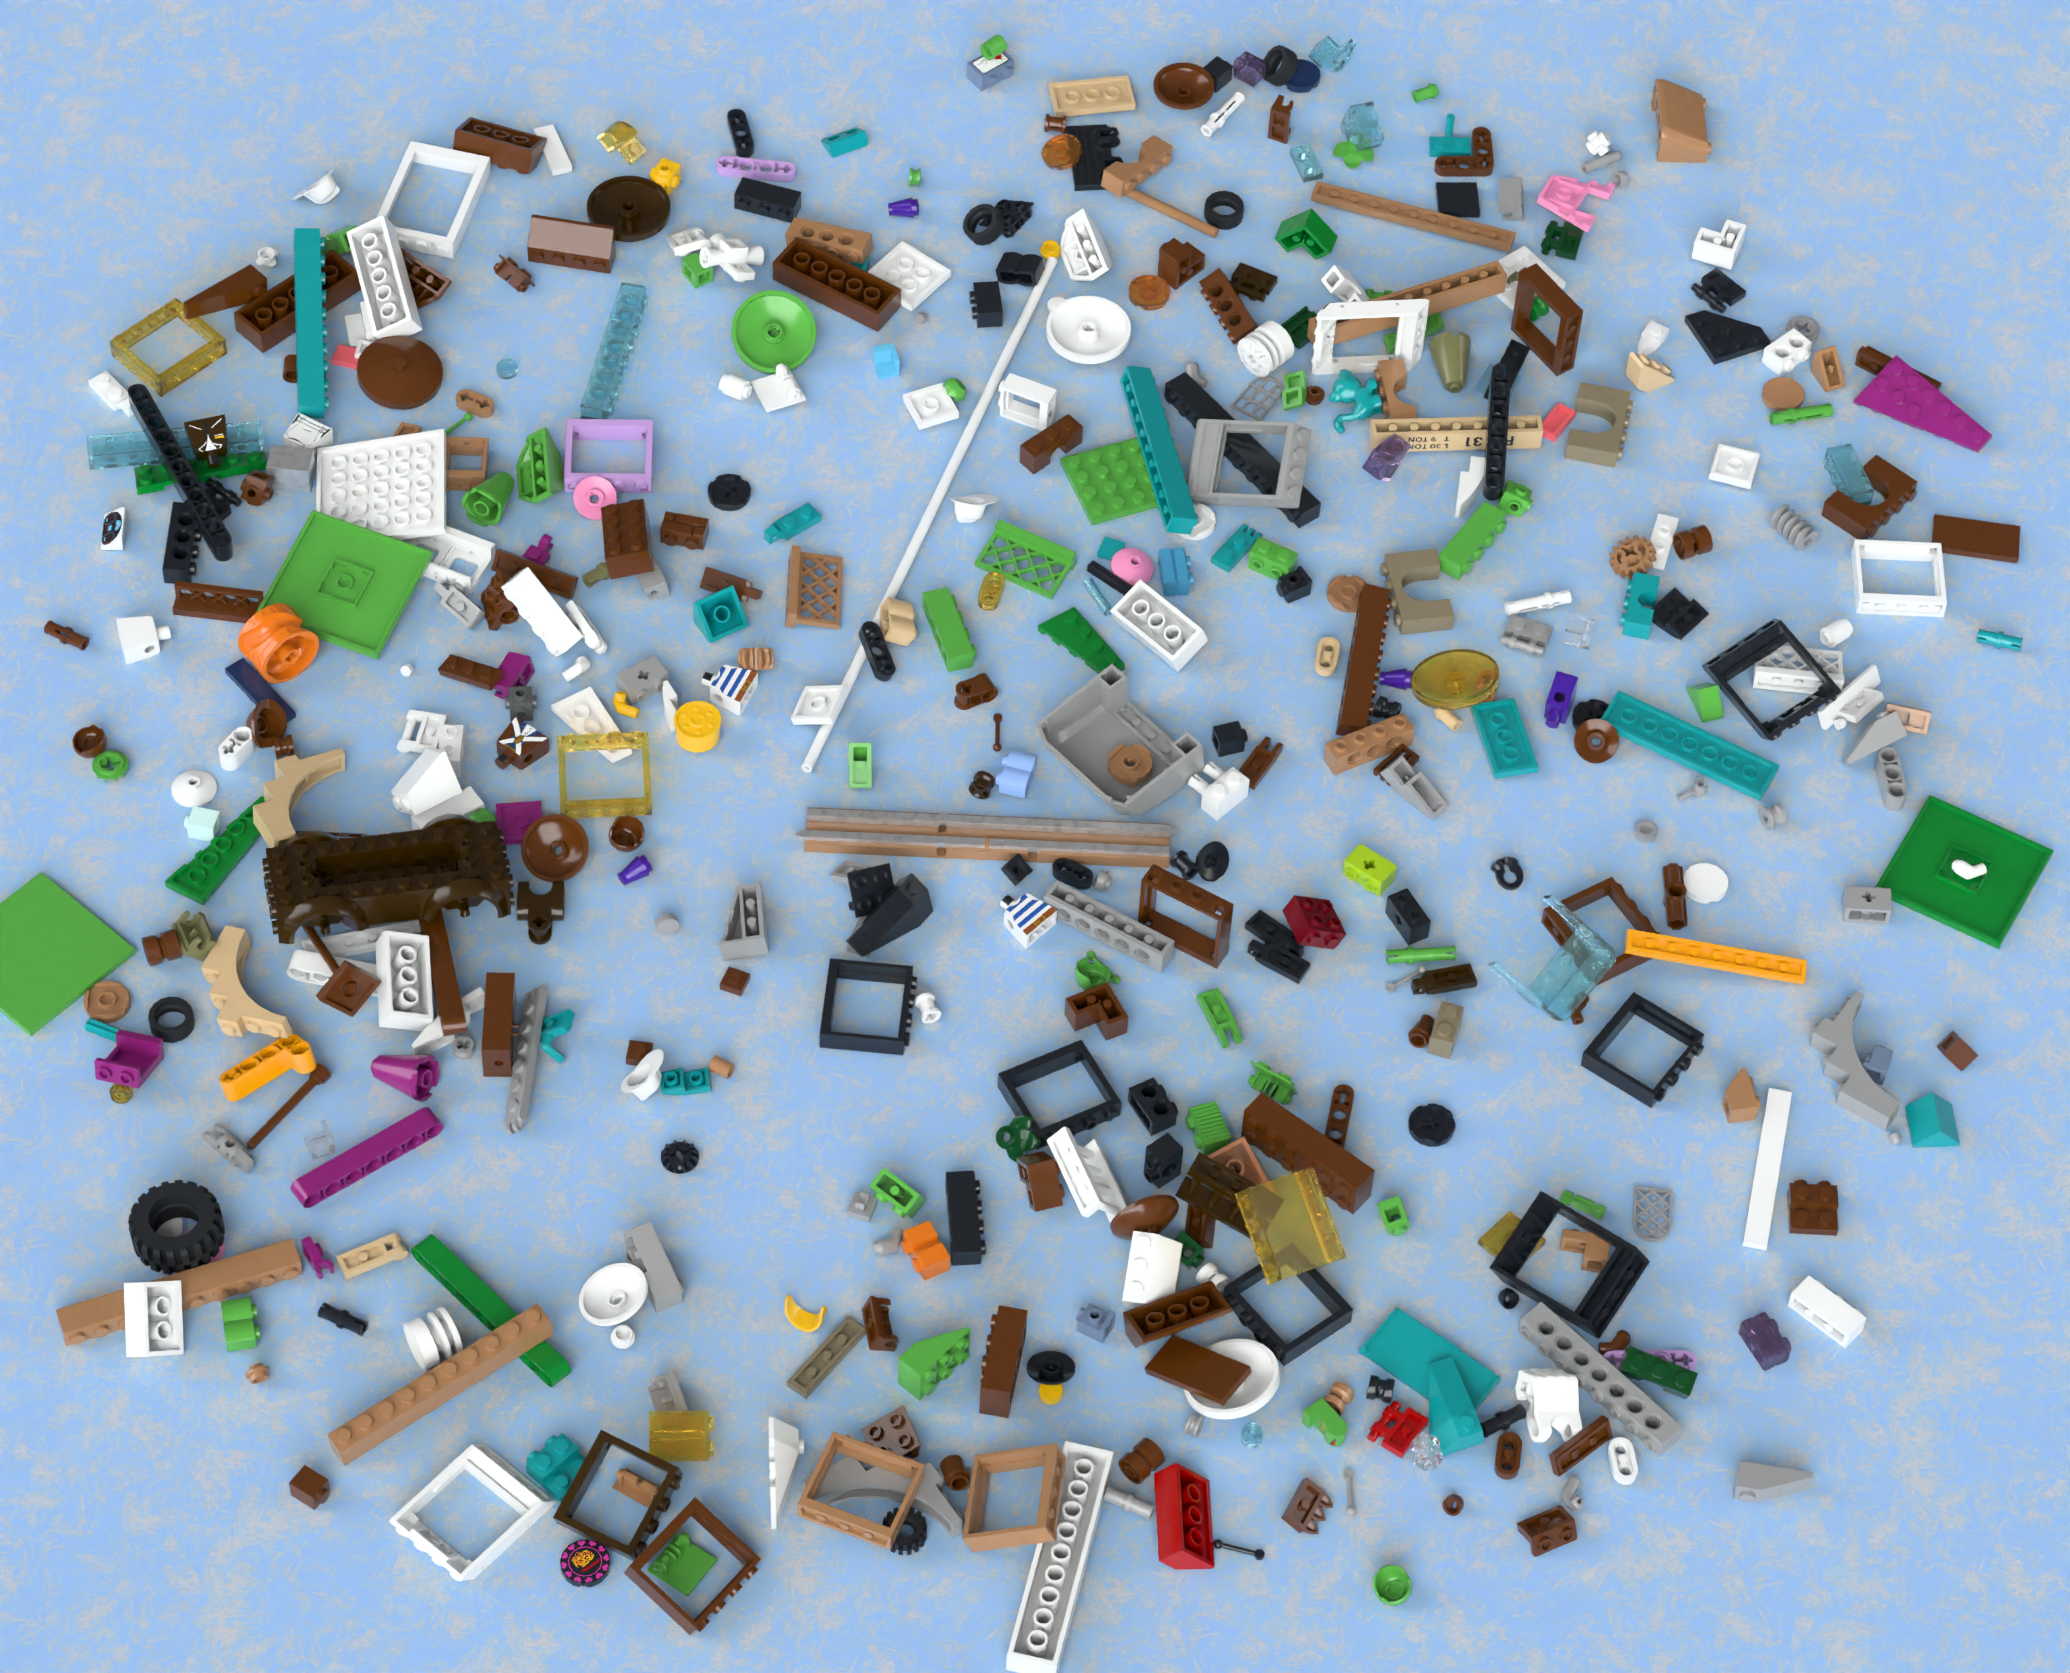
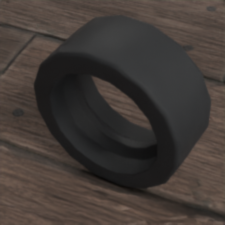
(1287, 68)
(1224, 198)
(992, 232)
(167, 1005)

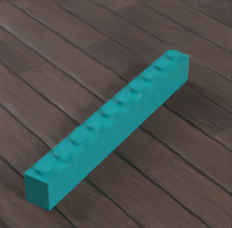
(309, 322)
(1158, 450)

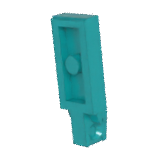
(793, 523)

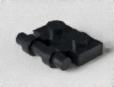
(1720, 285)
(229, 497)

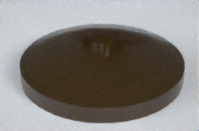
(631, 205)

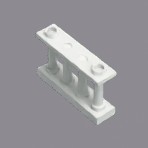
(1087, 1175)

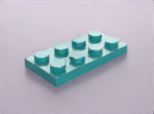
(1504, 738)

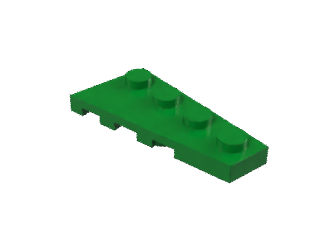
(1081, 640)

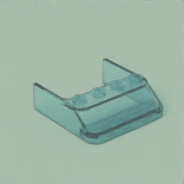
(1569, 973)

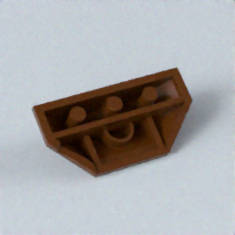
(425, 281)

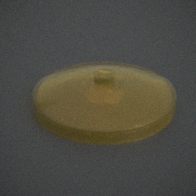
(1455, 679)

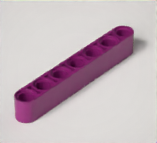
(366, 1157)

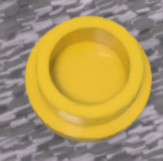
(1050, 249)

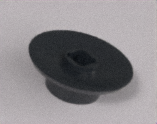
(1212, 861)

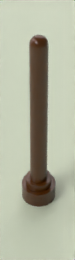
(317, 1077)

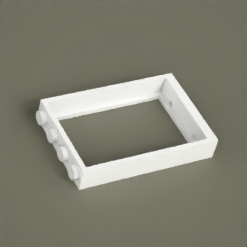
(447, 159)

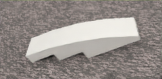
(432, 1036)

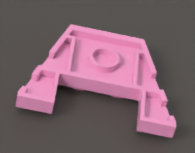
(1565, 196)

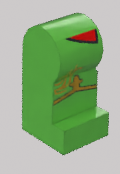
(1326, 1421)

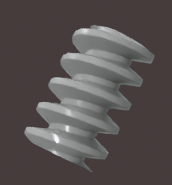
(1793, 528)

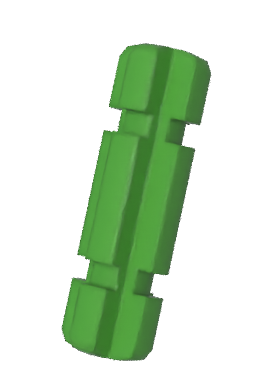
(1583, 1204)

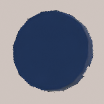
(1305, 77)

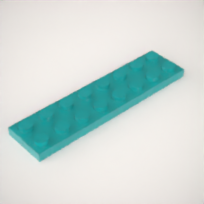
(1690, 746)

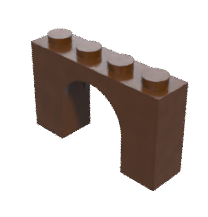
(1864, 520)

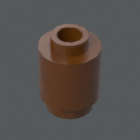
(955, 1472)

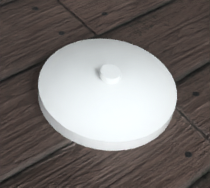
(1088, 329)
(1253, 1392)

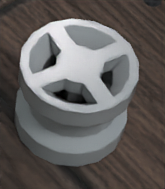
(1773, 816)

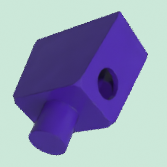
(1560, 699)

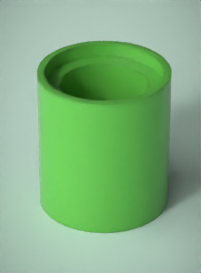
(993, 47)

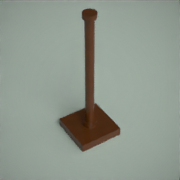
(348, 985)

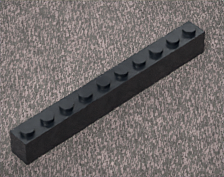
(1240, 448)

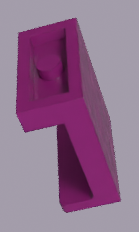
(131, 1059)

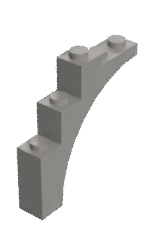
(1856, 1088)
(851, 1480)

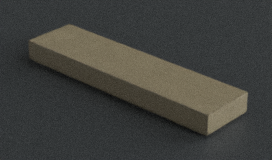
(826, 1357)

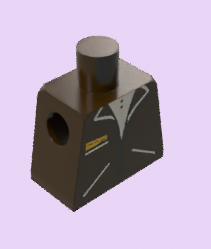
(208, 439)

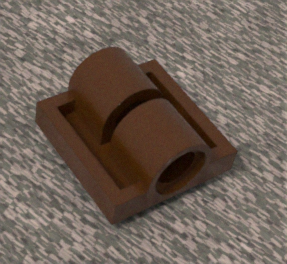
(496, 605)

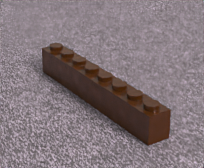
(1363, 659)

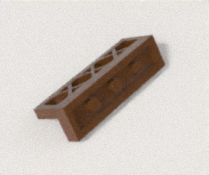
(1875, 361)
(217, 606)

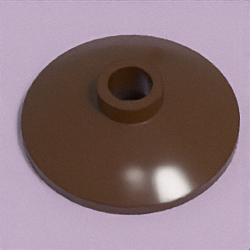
(1596, 729)

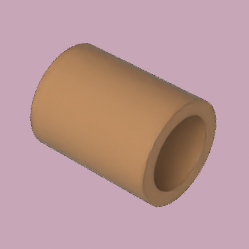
(721, 1067)

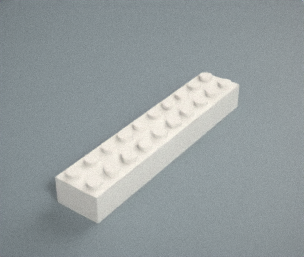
(1060, 1564)

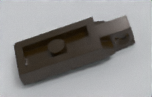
(1445, 980)

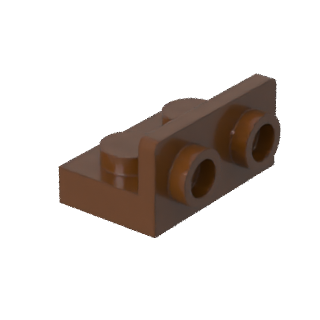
(1548, 1530)

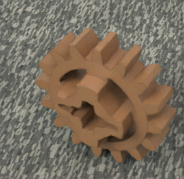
(1632, 556)

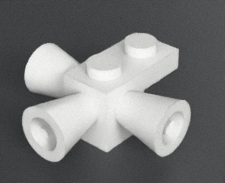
(732, 257)

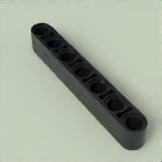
(1496, 440)

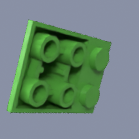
(931, 1361)

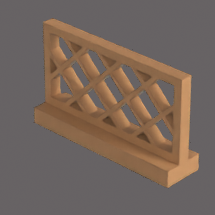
(794, 589)

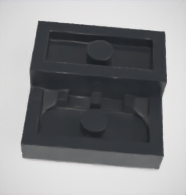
(1677, 614)

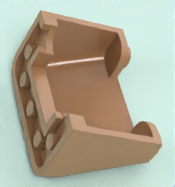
(1680, 123)

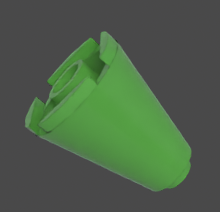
(488, 499)

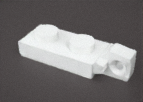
(111, 392)

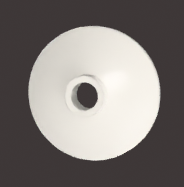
(194, 795)

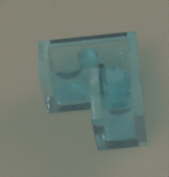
(1362, 126)

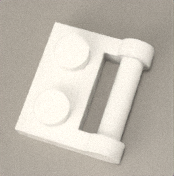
(682, 242)
(428, 732)

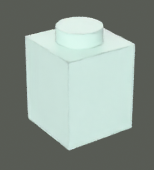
(203, 823)

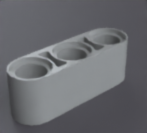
(1890, 778)

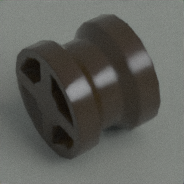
(982, 785)

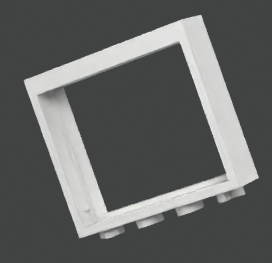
(1895, 603)

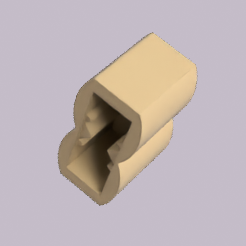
(897, 621)

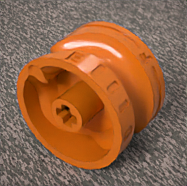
(278, 643)

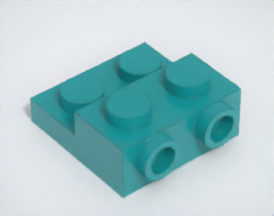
(555, 1465)

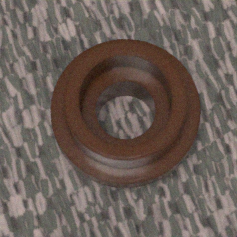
(1315, 395)

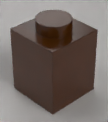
(309, 1487)

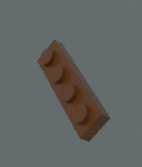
(551, 578)

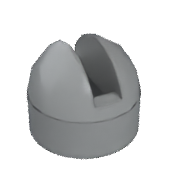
(1620, 179)

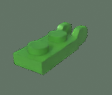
(1219, 1016)

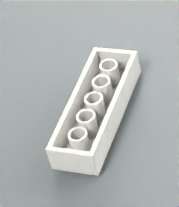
(384, 279)

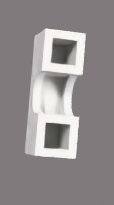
(1343, 285)

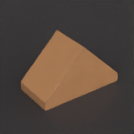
(1827, 369)

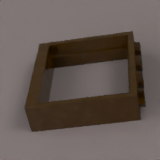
(584, 1478)

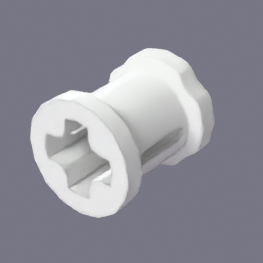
(927, 1007)

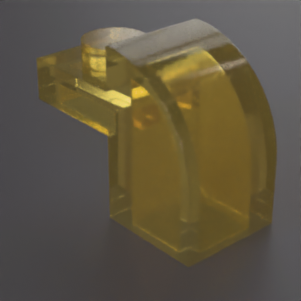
(622, 137)

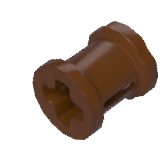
(1055, 123)

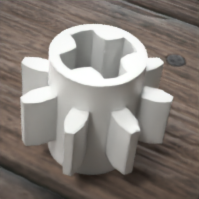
(1598, 143)

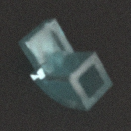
(1331, 56)

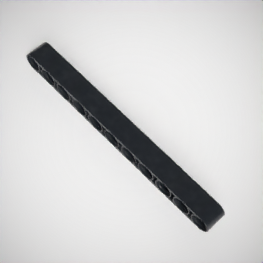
(180, 472)

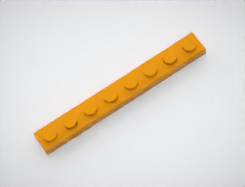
(1715, 956)

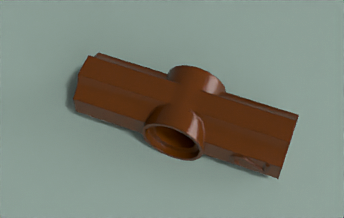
(1674, 896)

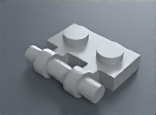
(1526, 635)

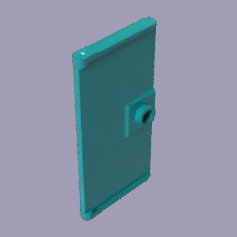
(1408, 1347)

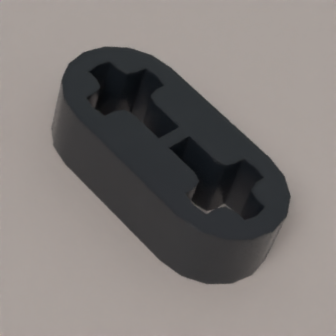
(1072, 874)

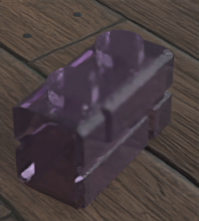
(1765, 1341)

